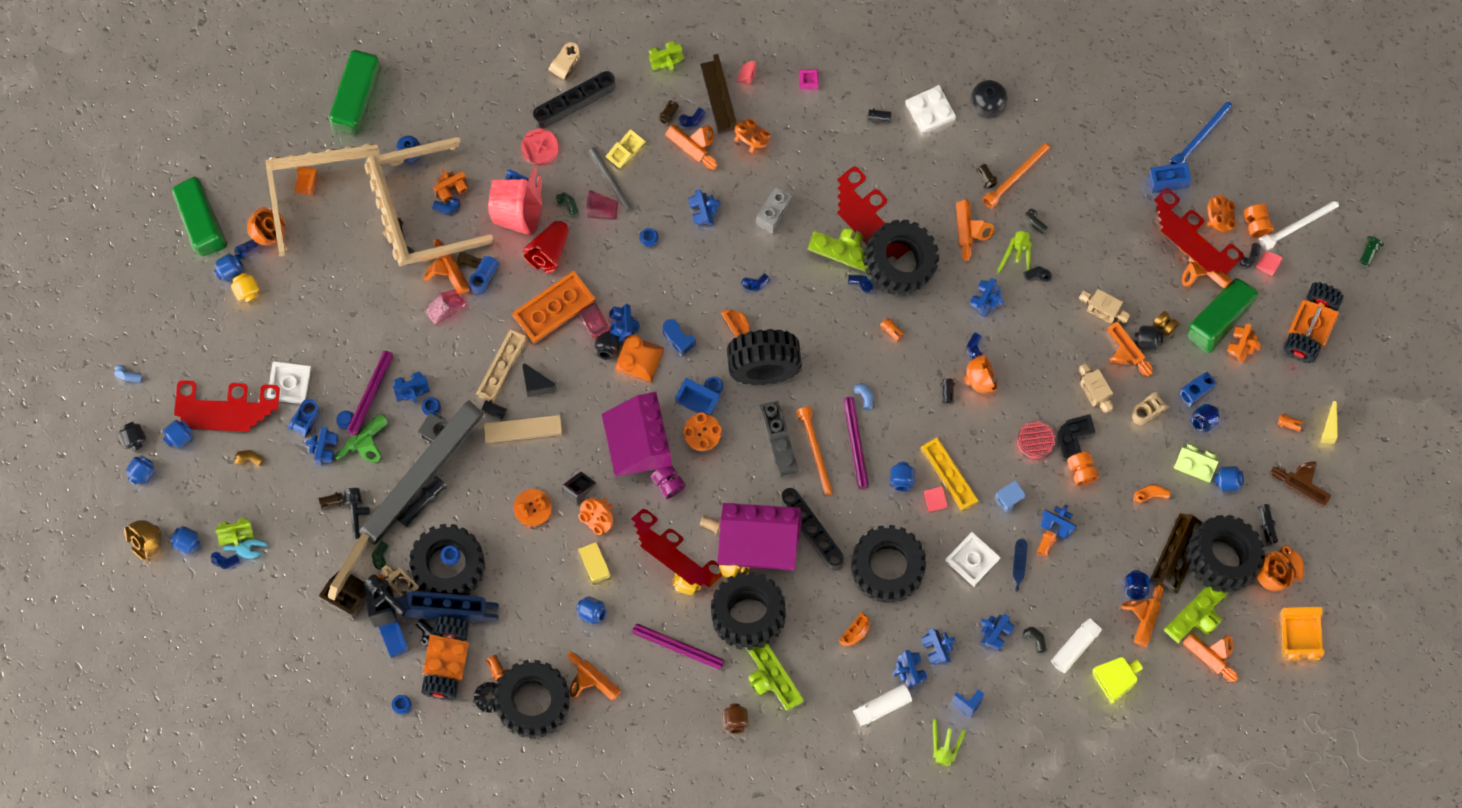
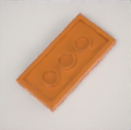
(553, 307)

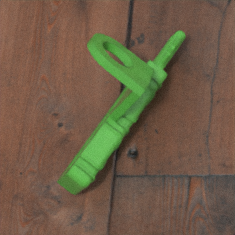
(363, 440)

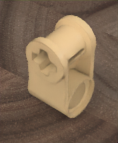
(564, 63)
(1151, 406)

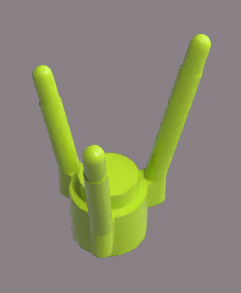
(1021, 243)
(944, 755)

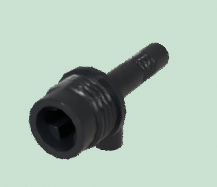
(353, 498)
(378, 590)

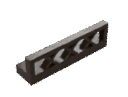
(718, 95)
(1173, 551)

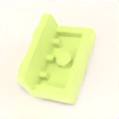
(1197, 462)

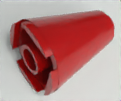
(547, 247)

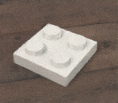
(930, 109)
(292, 381)
(972, 559)

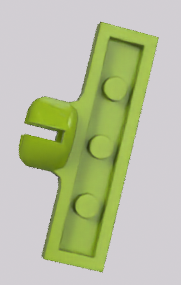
(842, 250)
(1197, 614)
(772, 677)

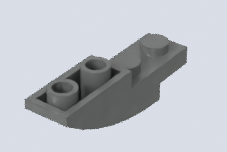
(779, 438)

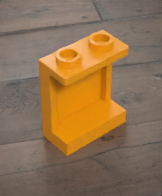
(1301, 633)

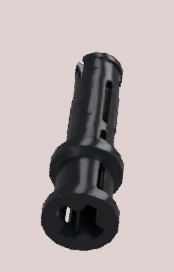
(428, 494)

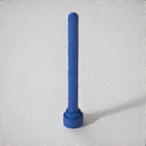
(1181, 158)

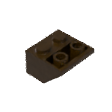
(350, 598)

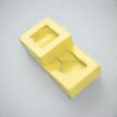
(625, 149)

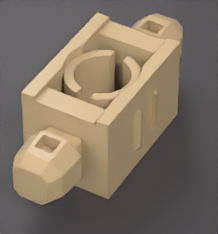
(1104, 306)
(1096, 388)
(399, 575)

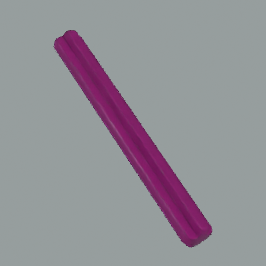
(370, 392)
(856, 444)
(678, 646)

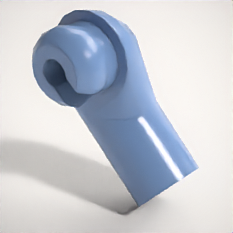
(125, 375)
(866, 392)

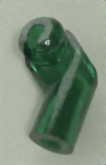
(569, 201)
(377, 555)

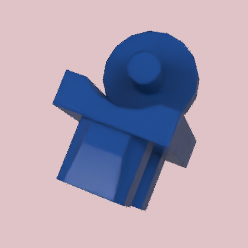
(706, 207)
(990, 297)
(625, 323)
(412, 388)
(322, 455)
(1066, 526)
(994, 627)
(941, 654)
(907, 670)

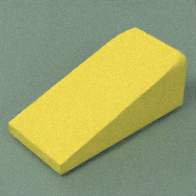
(1330, 431)
(594, 563)

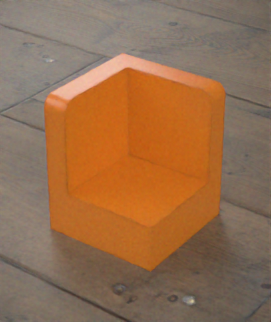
(306, 180)

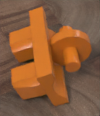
(449, 182)
(1247, 343)

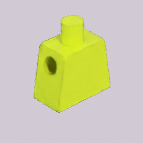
(1117, 677)

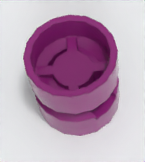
(669, 483)

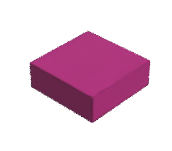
(808, 79)

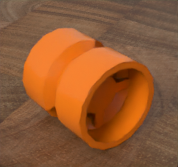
(1258, 220)
(1083, 470)

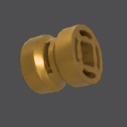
(1165, 323)

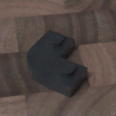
(1071, 431)

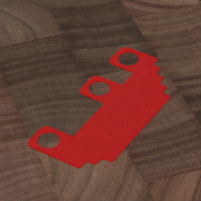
(861, 214)
(1185, 237)
(223, 415)
(667, 553)

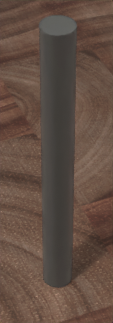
(610, 179)

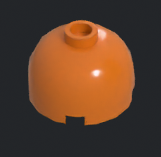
(262, 226)
(980, 375)
(1275, 573)

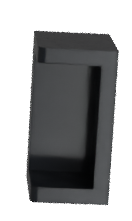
(383, 614)

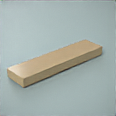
(501, 365)
(522, 429)
(348, 566)

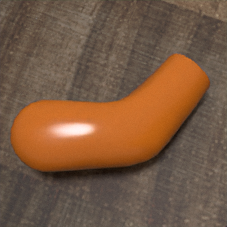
(1151, 491)
(1295, 560)

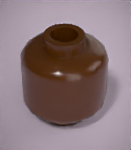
(735, 718)

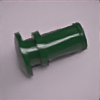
(1370, 250)

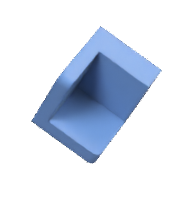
(1009, 496)

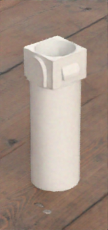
(1076, 645)
(882, 705)

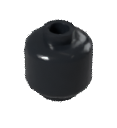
(1149, 338)
(606, 345)
(131, 436)

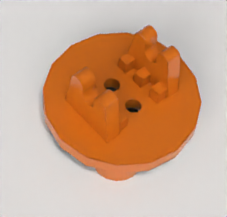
(751, 134)
(1221, 213)
(695, 426)
(524, 511)
(596, 515)

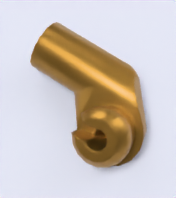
(242, 456)

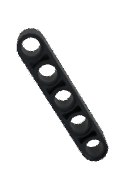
(579, 92)
(818, 536)

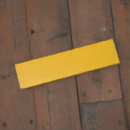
(949, 474)

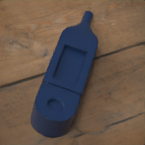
(1019, 562)

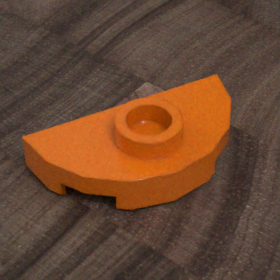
(736, 321)
(856, 630)

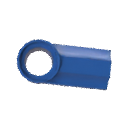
(484, 274)

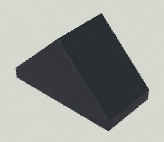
(536, 383)
(577, 487)

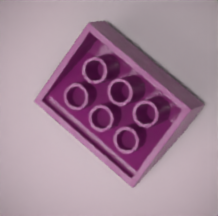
(637, 435)
(759, 536)

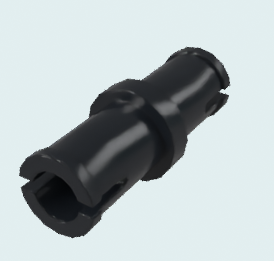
(1267, 524)

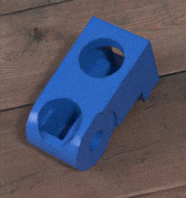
(677, 338)
(1197, 388)

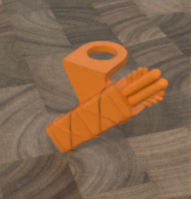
(695, 144)
(968, 229)
(447, 266)
(1196, 270)
(1128, 351)
(1147, 612)
(1213, 655)
(590, 676)

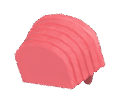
(516, 203)

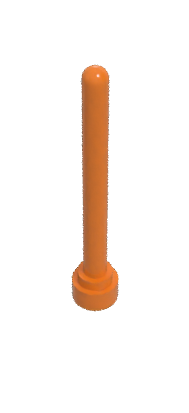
(991, 199)
(805, 415)

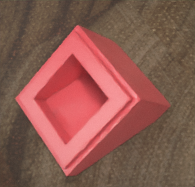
(747, 72)
(1269, 263)
(935, 499)

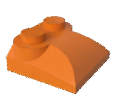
(639, 358)

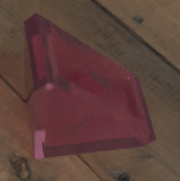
(601, 206)
(444, 306)
(594, 321)

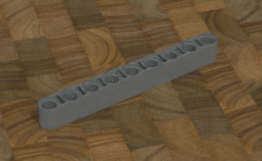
(421, 472)

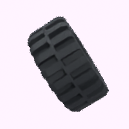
(917, 241)
(764, 357)
(888, 539)
(437, 540)
(1210, 569)
(744, 588)
(532, 673)

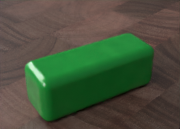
(354, 92)
(198, 217)
(1221, 315)

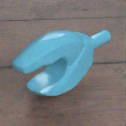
(245, 546)

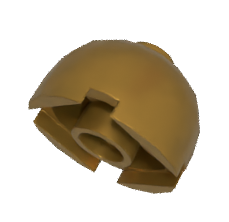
(144, 538)

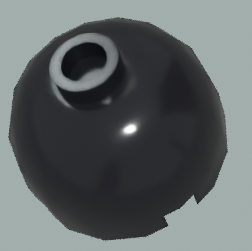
(988, 99)

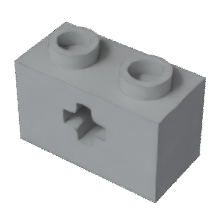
(773, 210)

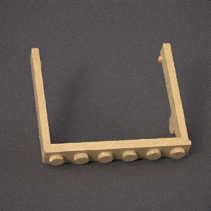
(308, 159)
(389, 216)

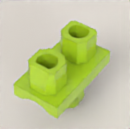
(666, 57)
(234, 532)

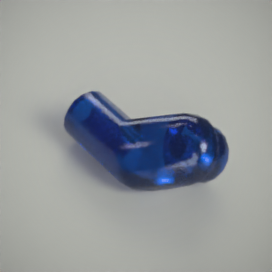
(689, 121)
(245, 248)
(862, 281)
(972, 346)
(223, 562)

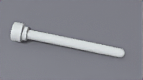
(1268, 241)

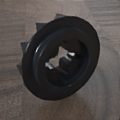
(480, 701)

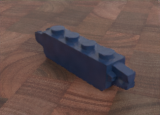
(433, 605)

